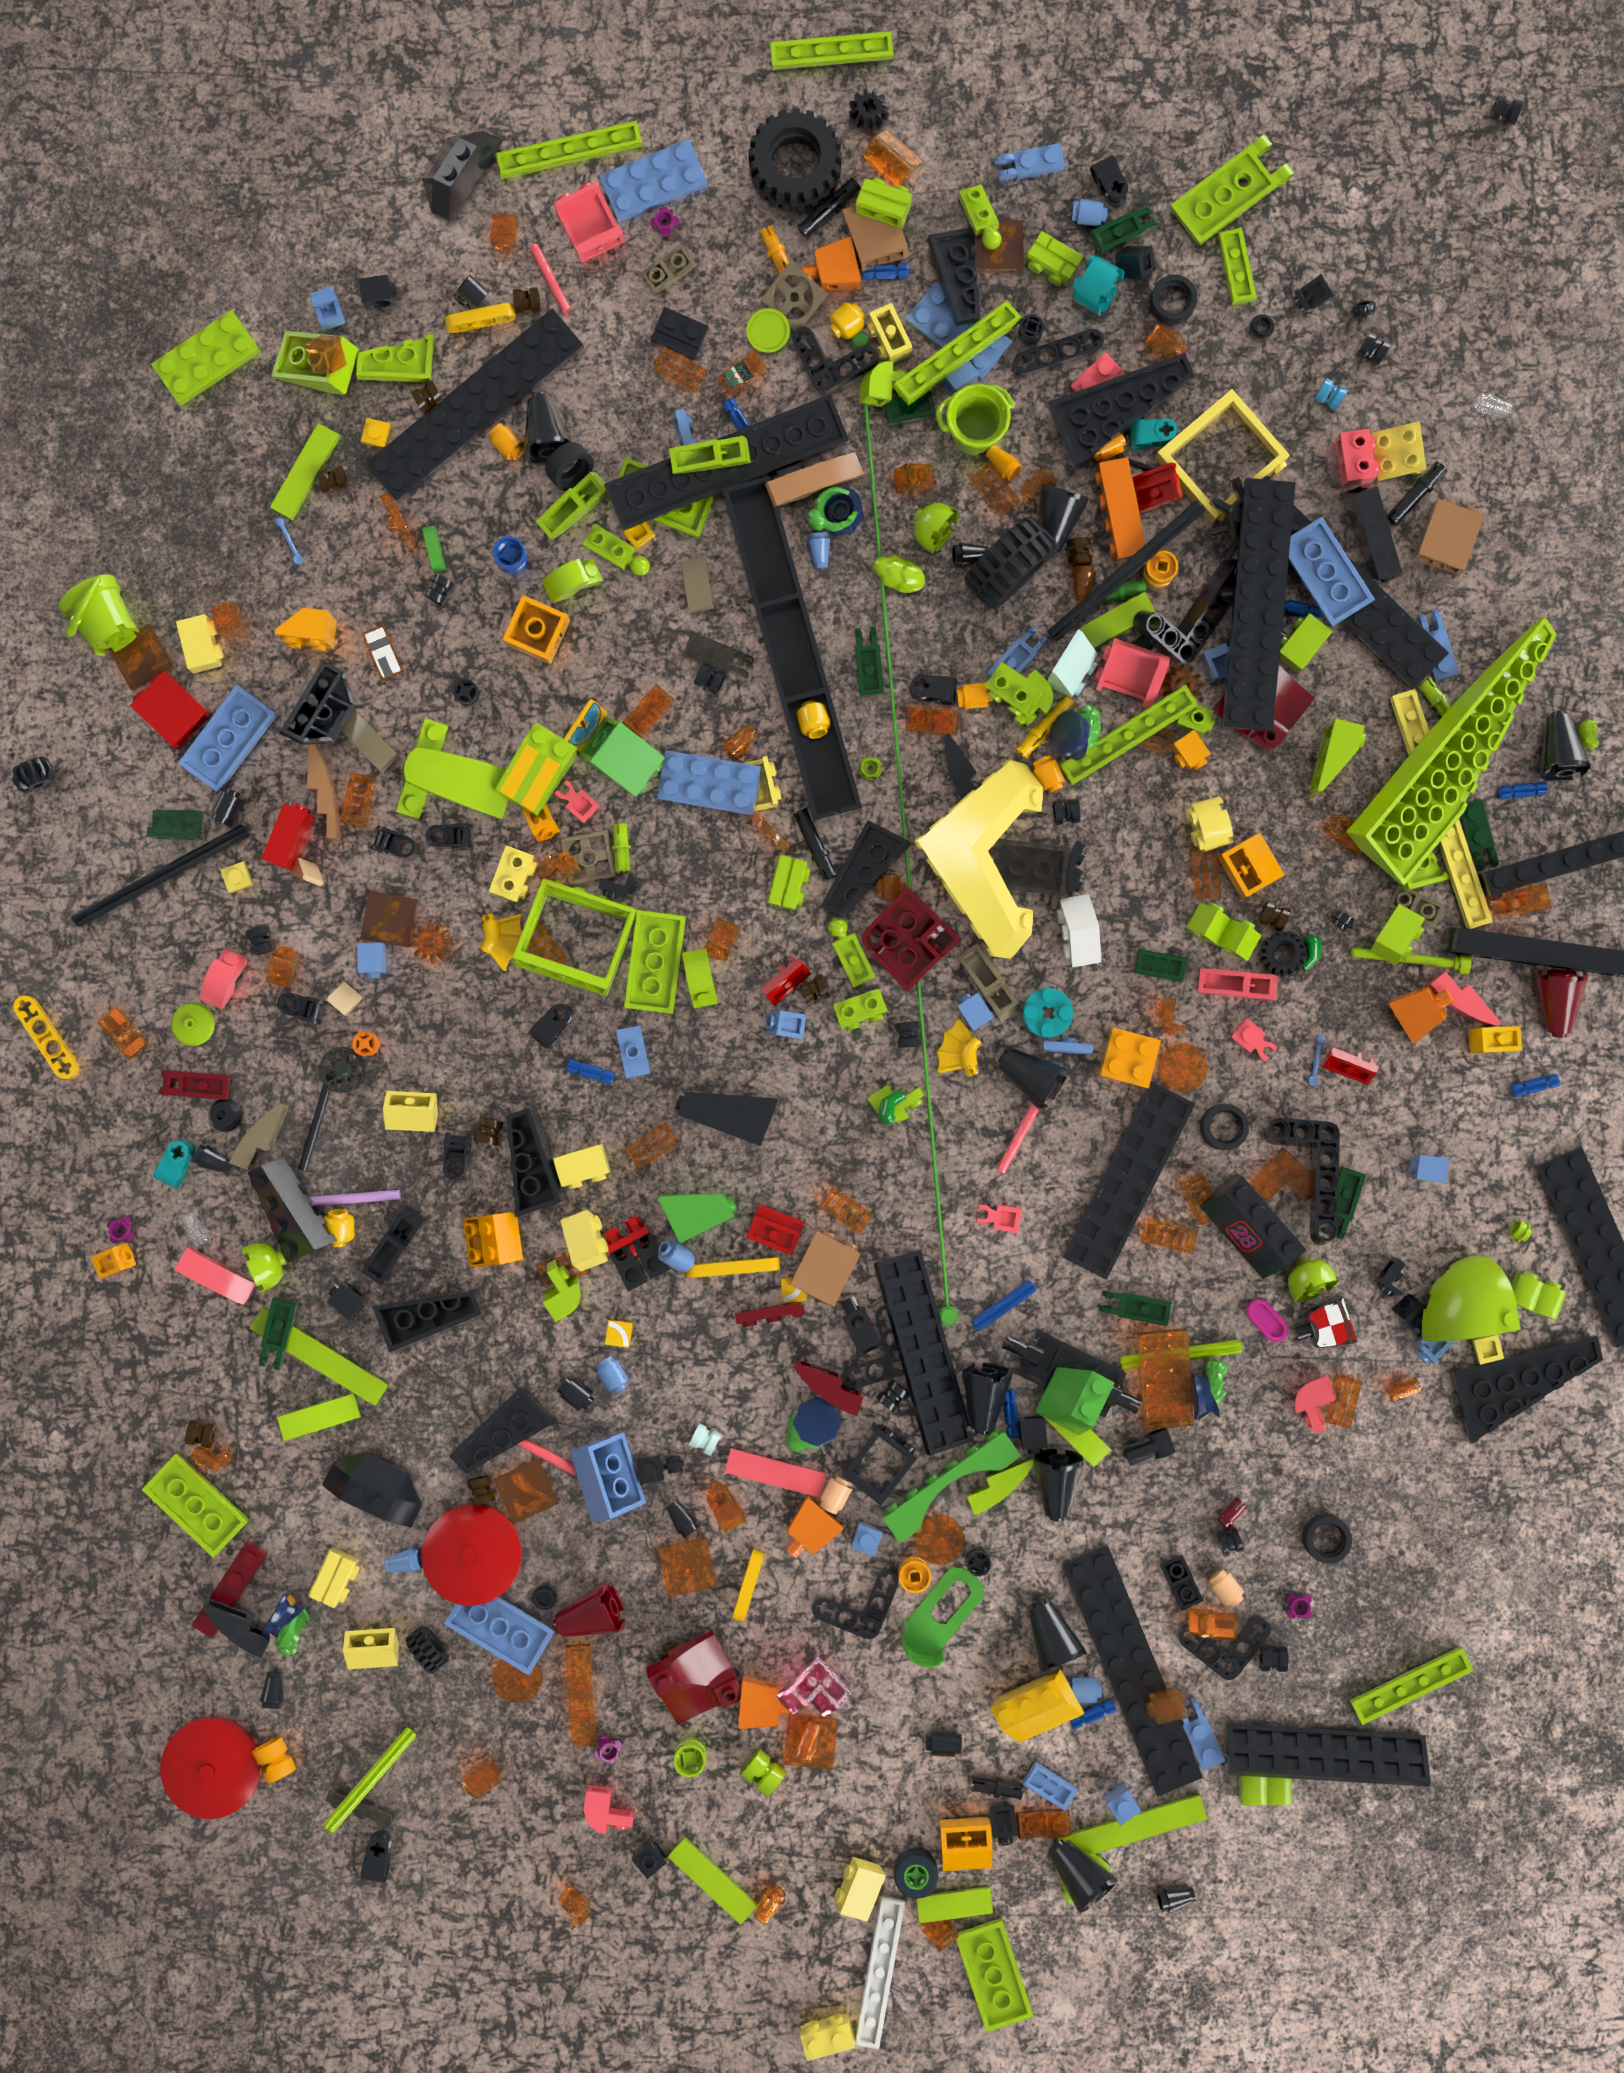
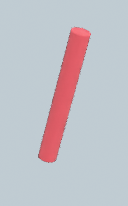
(550, 278)
(1017, 1139)
(548, 1456)

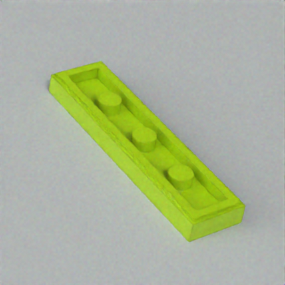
(305, 471)
(712, 1880)

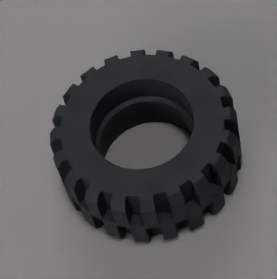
(790, 129)
(1010, 562)

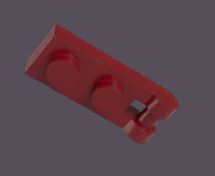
(195, 1085)
(770, 1313)

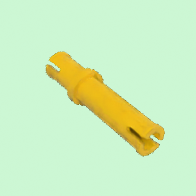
(1041, 731)

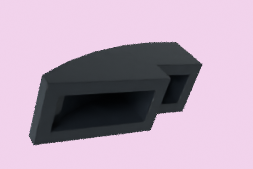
(958, 768)
(393, 1245)
(236, 1626)

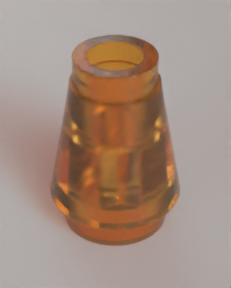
(1083, 581)
(738, 743)
(807, 1741)
(770, 1902)

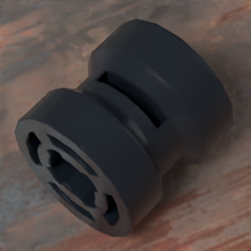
(1506, 109)
(1030, 335)
(1370, 344)
(439, 589)
(706, 675)
(1072, 811)
(260, 940)
(908, 1028)
(893, 1396)
(979, 1566)
(1273, 1659)

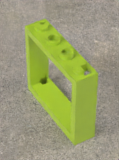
(562, 972)

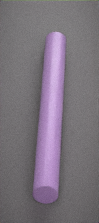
(355, 1198)

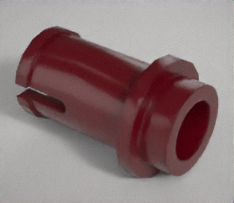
(1230, 1515)

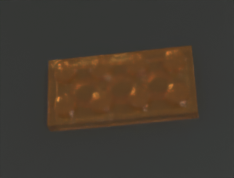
(1165, 1378)

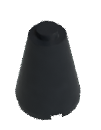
(543, 429)
(1060, 512)
(1562, 750)
(1033, 1076)
(985, 1394)
(1058, 1481)
(1053, 1636)
(1081, 1875)

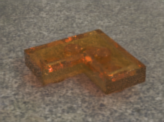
(1283, 1170)

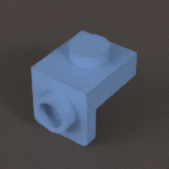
(327, 308)
(1431, 1351)

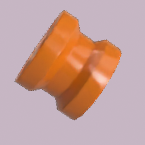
(362, 1040)

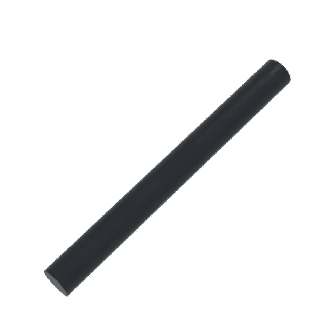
(315, 1125)

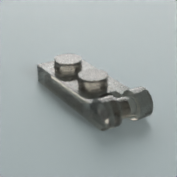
(365, 1809)

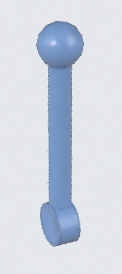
(298, 559)
(1313, 1080)

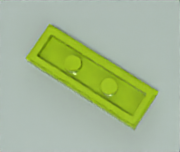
(1236, 266)
(954, 1904)

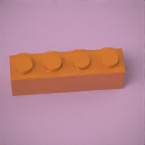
(1120, 507)

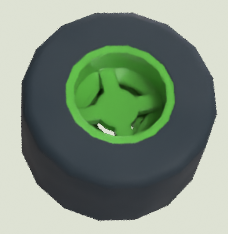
(915, 1883)

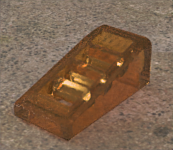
(364, 811)
(562, 959)
(1197, 1177)
(828, 1199)
(1150, 1231)

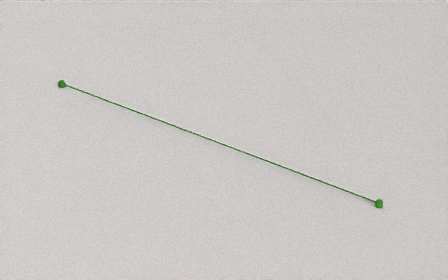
(947, 1314)

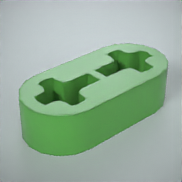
(434, 548)

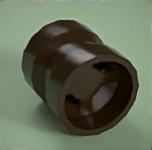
(526, 300)
(432, 394)
(332, 479)
(1079, 551)
(1274, 915)
(814, 989)
(489, 1125)
(200, 1433)
(481, 1490)

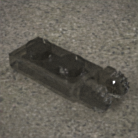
(716, 654)

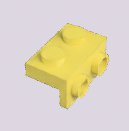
(767, 792)

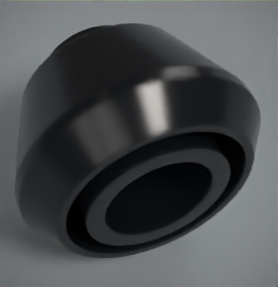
(229, 1120)

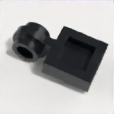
(651, 1468)

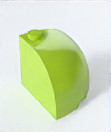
(1470, 1302)

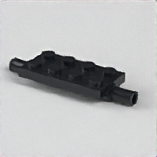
(1047, 1353)

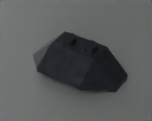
(457, 171)
(321, 708)
(375, 1488)

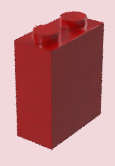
(170, 709)
(289, 836)

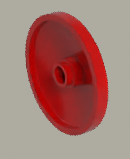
(471, 1555)
(210, 1767)

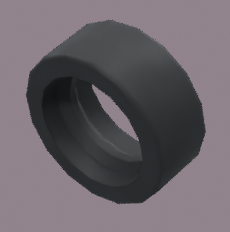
(1179, 282)
(564, 456)
(1237, 1113)
(1327, 1558)

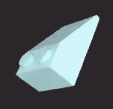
(1073, 666)

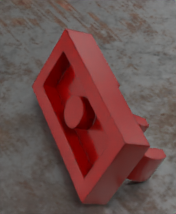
(786, 981)
(1350, 1065)

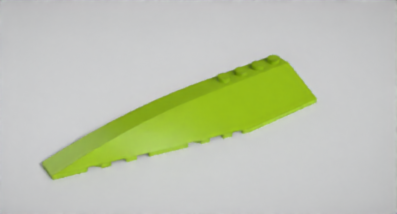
(1442, 771)

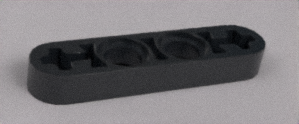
(1056, 349)

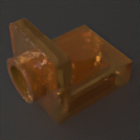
(504, 231)
(722, 939)
(282, 966)
(575, 1903)

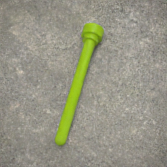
(1459, 963)

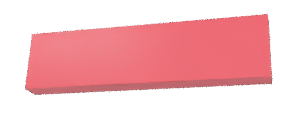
(775, 1472)

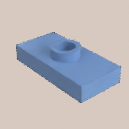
(1067, 1045)
(633, 1052)
(1050, 1786)

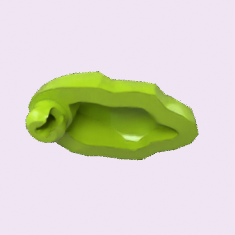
(899, 573)

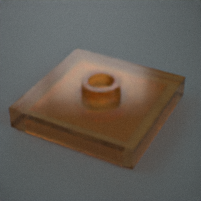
(397, 521)
(687, 1567)
(826, 1741)

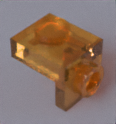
(1166, 342)
(913, 477)
(1031, 486)
(562, 862)
(1165, 1011)
(207, 1459)

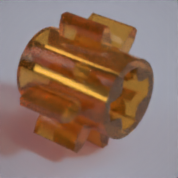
(890, 887)

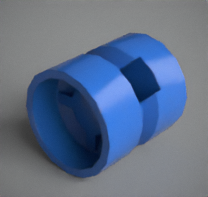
(510, 555)

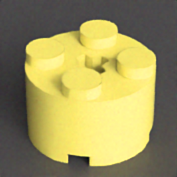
(1210, 824)

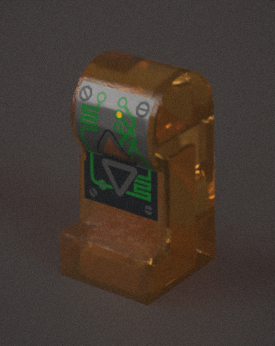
(743, 373)

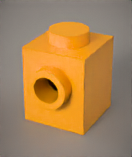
(1190, 751)

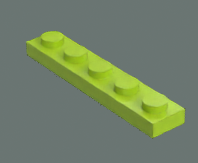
(831, 50)
(1411, 1685)

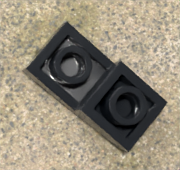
(1074, 880)
(1181, 1583)

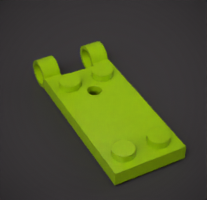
(1221, 198)

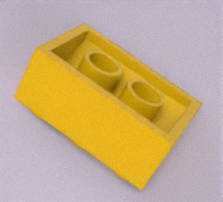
(1036, 1707)

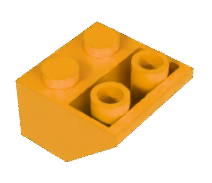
(309, 628)
(1250, 866)
(492, 1239)
(966, 1843)

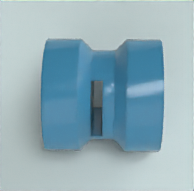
(1336, 396)

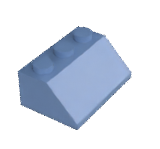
(607, 1477)

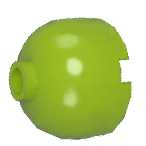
(934, 525)
(264, 1264)
(1310, 1279)

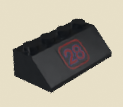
(1252, 1227)

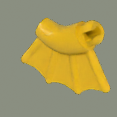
(501, 937)
(958, 1050)

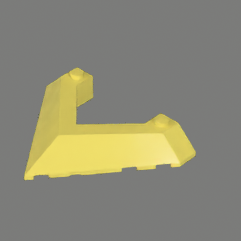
(960, 855)

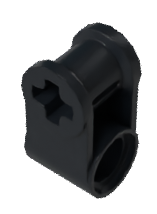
(1108, 178)
(470, 293)
(937, 689)
(452, 836)
(391, 843)
(306, 1008)
(548, 1028)
(456, 1153)
(376, 1860)

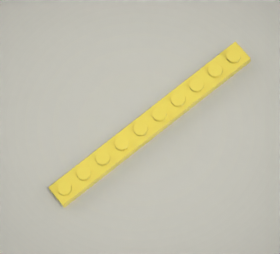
(1453, 845)

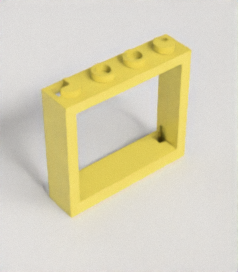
(1191, 490)

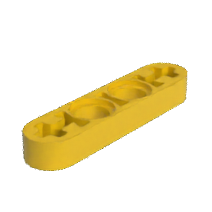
(48, 1035)
(733, 1267)

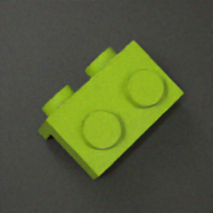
(860, 1008)

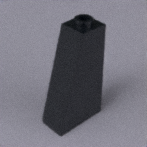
(1372, 531)
(732, 1114)

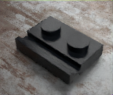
(679, 333)

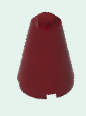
(1561, 999)
(592, 1614)

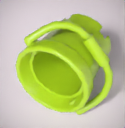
(976, 417)
(98, 614)

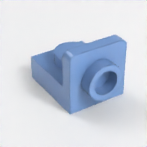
(785, 1024)

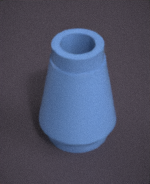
(818, 548)
(405, 1561)

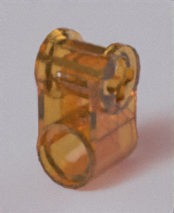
(1341, 835)
(726, 1511)

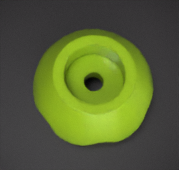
(1587, 734)

